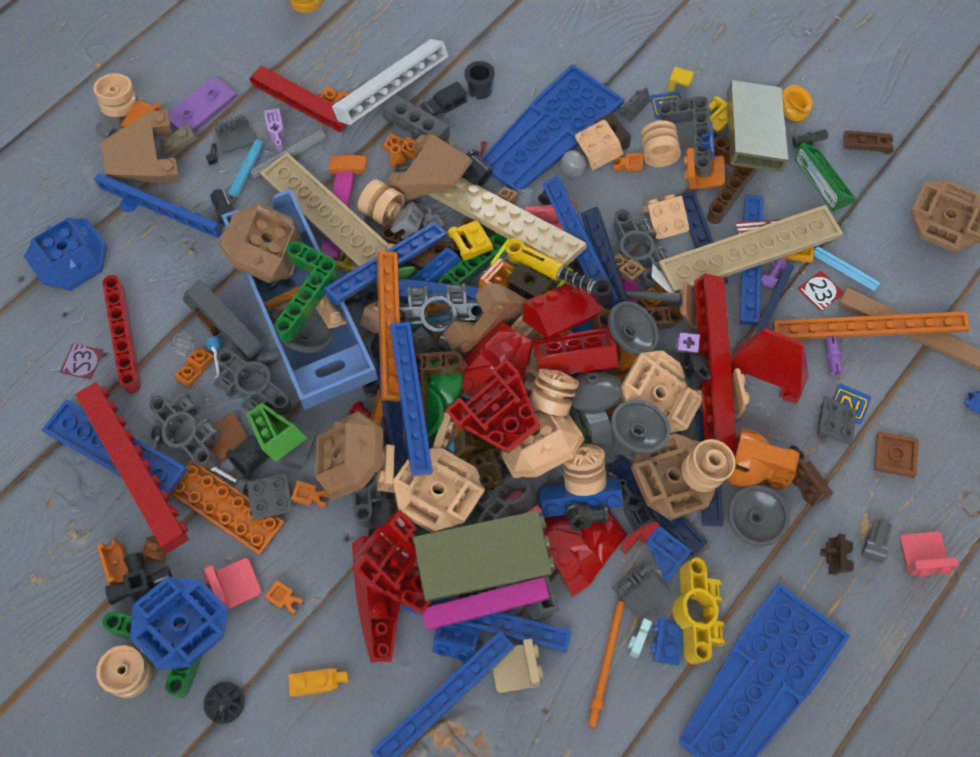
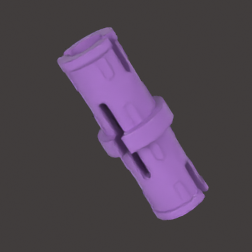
(834, 355)

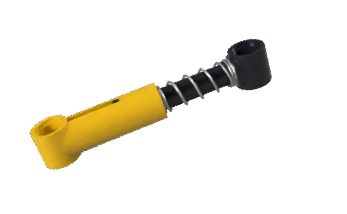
(557, 271)

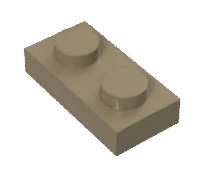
(178, 140)

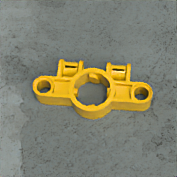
(705, 634)

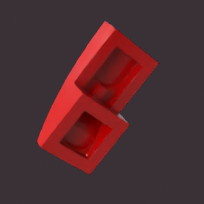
(641, 534)

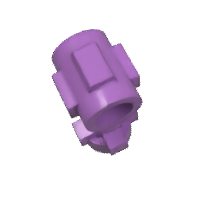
(770, 281)

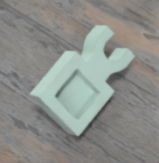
(637, 642)

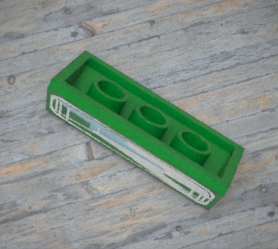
(824, 177)

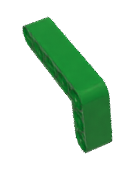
(468, 272)
(298, 304)
(175, 675)

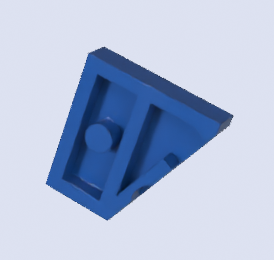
(667, 552)

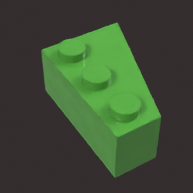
(274, 432)

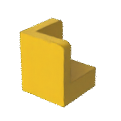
(681, 77)

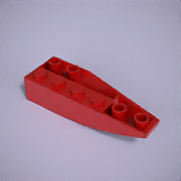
(377, 616)

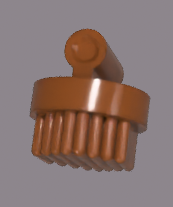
(153, 550)

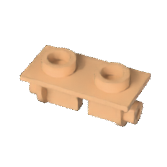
(330, 313)

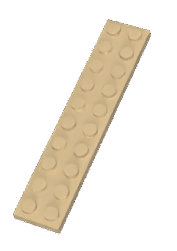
(325, 210)
(510, 221)
(752, 248)

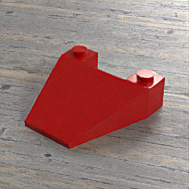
(774, 360)

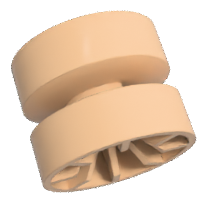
(380, 202)
(708, 465)

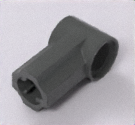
(876, 544)

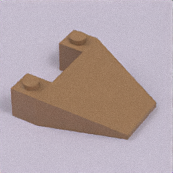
(133, 151)
(433, 170)
(498, 305)

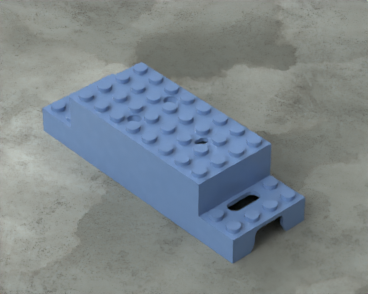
(345, 361)

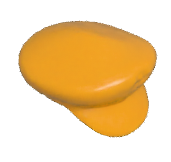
(796, 103)

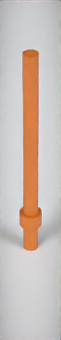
(597, 704)

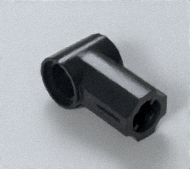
(221, 203)

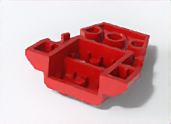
(499, 344)
(499, 411)
(582, 552)
(391, 563)

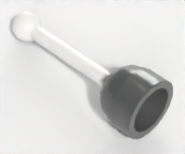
(240, 484)

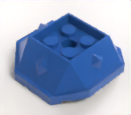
(67, 254)
(167, 606)

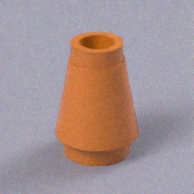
(396, 156)

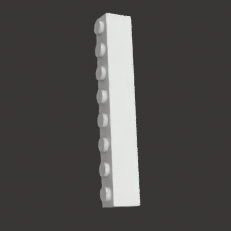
(390, 81)

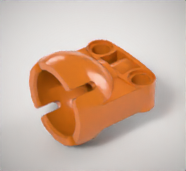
(762, 463)

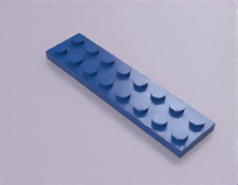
(74, 429)

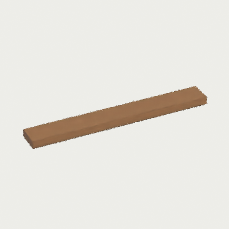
(940, 342)

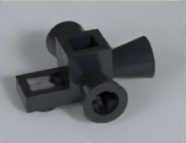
(137, 582)

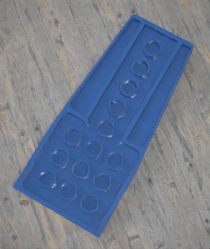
(549, 127)
(764, 678)

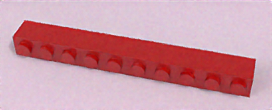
(714, 344)
(132, 468)

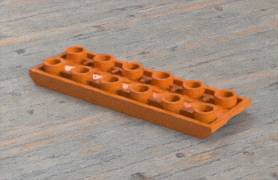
(225, 508)

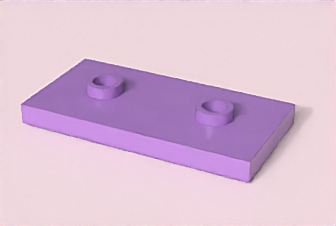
(202, 105)

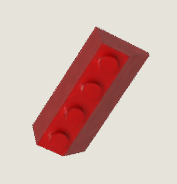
(560, 310)
(577, 352)

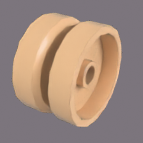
(115, 95)
(124, 672)

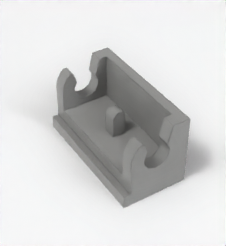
(408, 219)

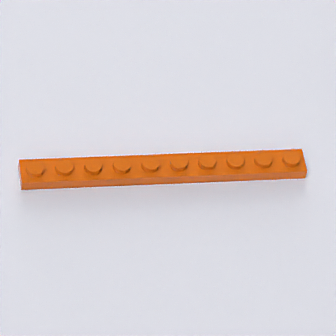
(873, 325)

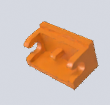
(496, 274)
(113, 562)

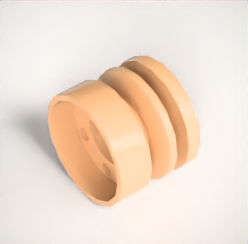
(660, 143)
(553, 392)
(585, 471)

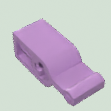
(275, 128)
(687, 343)

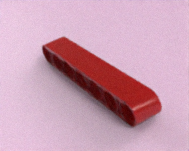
(296, 97)
(123, 340)

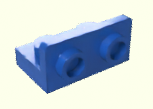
(456, 641)
(668, 641)

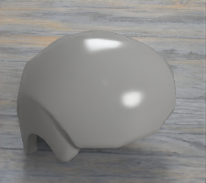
(573, 163)

